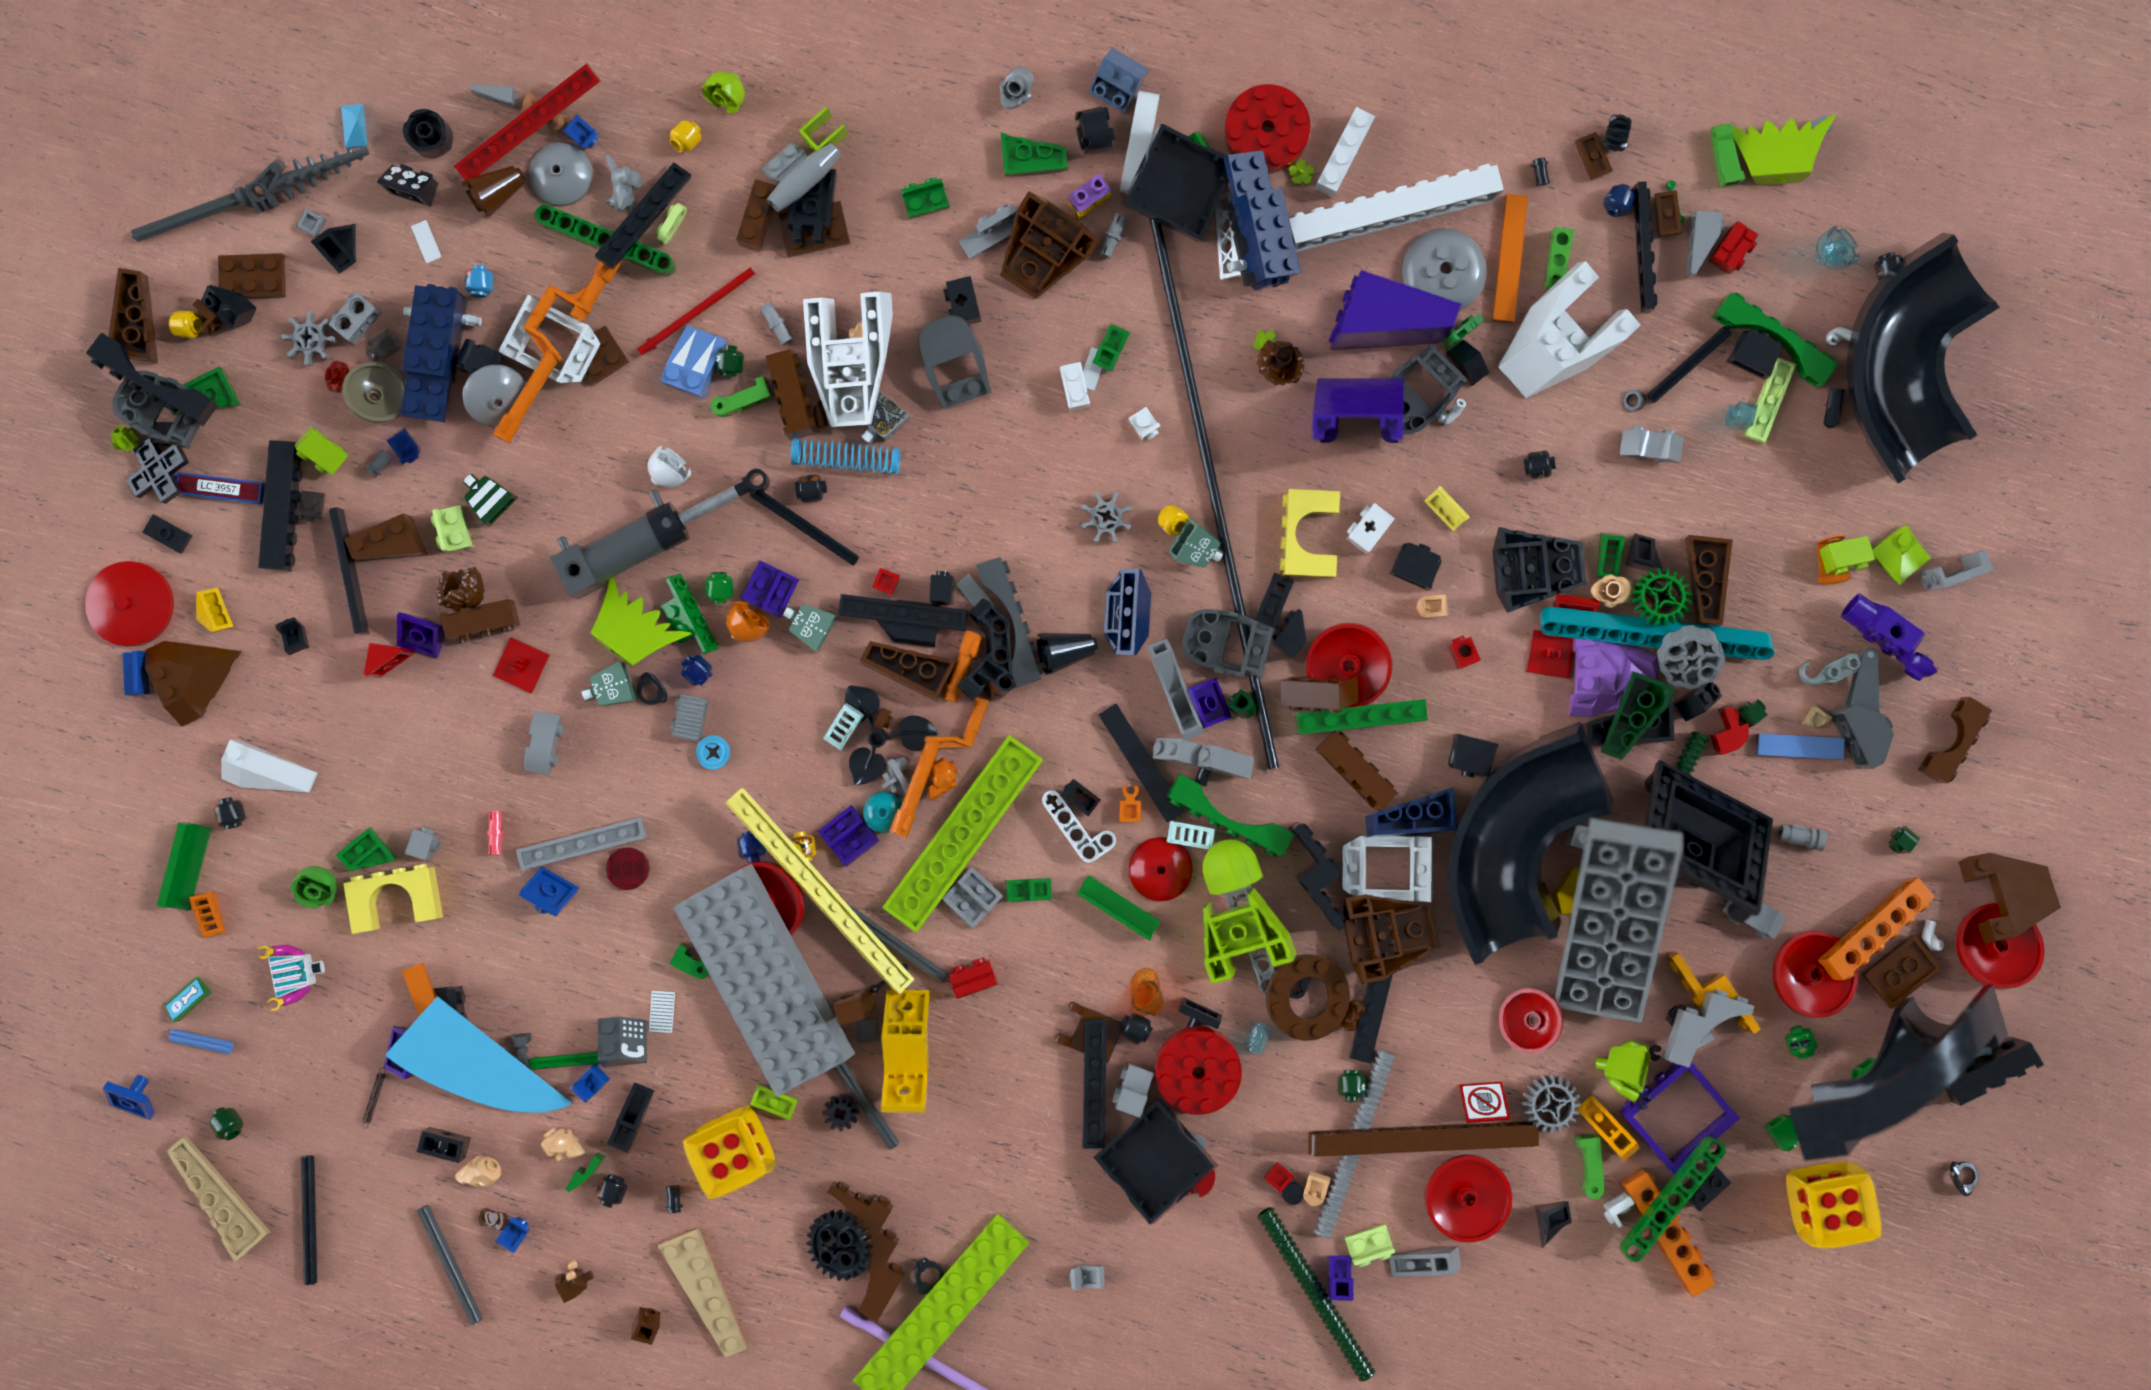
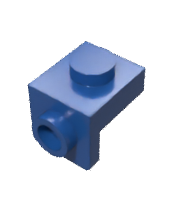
(581, 132)
(590, 1083)
(513, 1234)

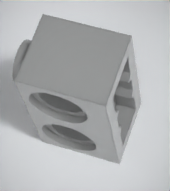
(358, 321)

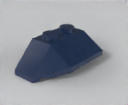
(1127, 612)

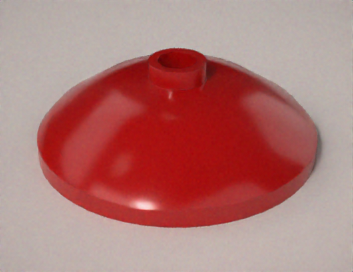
(1144, 866)
(1517, 1020)

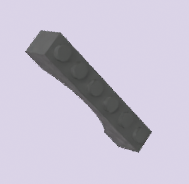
(995, 579)

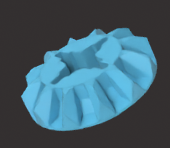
(703, 752)

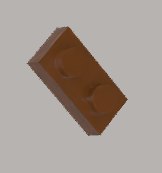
(1593, 156)
(1668, 213)

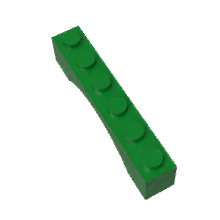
(1810, 363)
(1361, 716)
(1270, 835)
(1782, 1128)

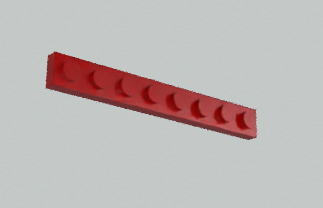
(528, 122)

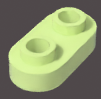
(675, 216)

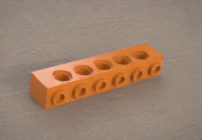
(1834, 959)
(1693, 1282)

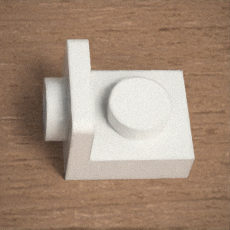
(1144, 424)
(1618, 1205)

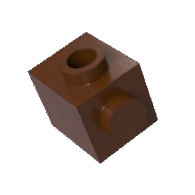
(645, 1325)

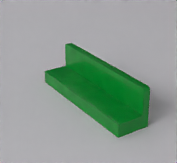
(184, 866)
(1118, 907)

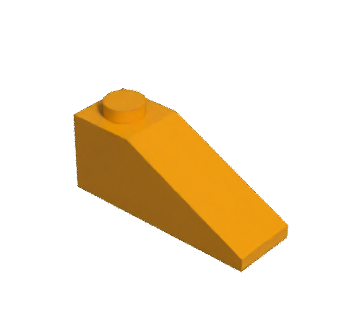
(1608, 1128)

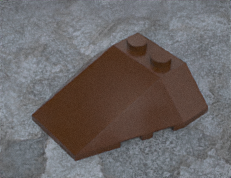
(1044, 245)
(1387, 934)

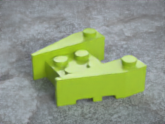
(1242, 931)

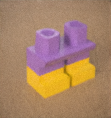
(1091, 192)

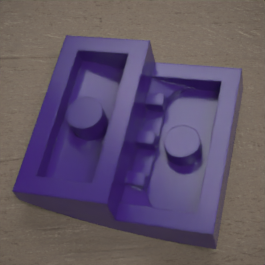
(769, 588)
(848, 836)

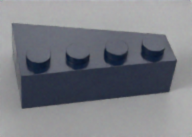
(1421, 816)

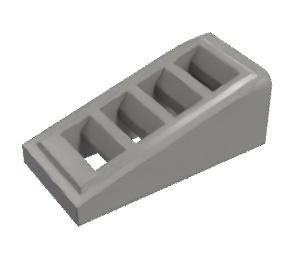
(500, 94)

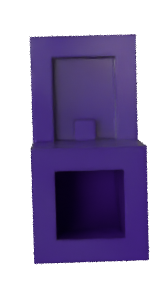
(1340, 1281)

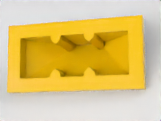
(212, 611)

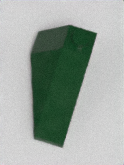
(1638, 709)

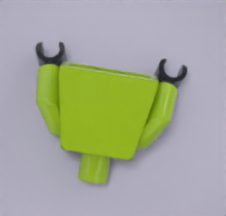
(1628, 1068)

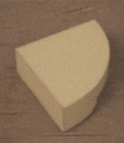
(1816, 718)

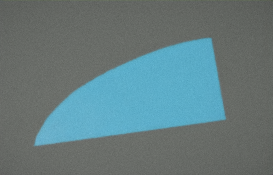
(468, 1063)

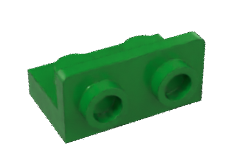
(925, 197)

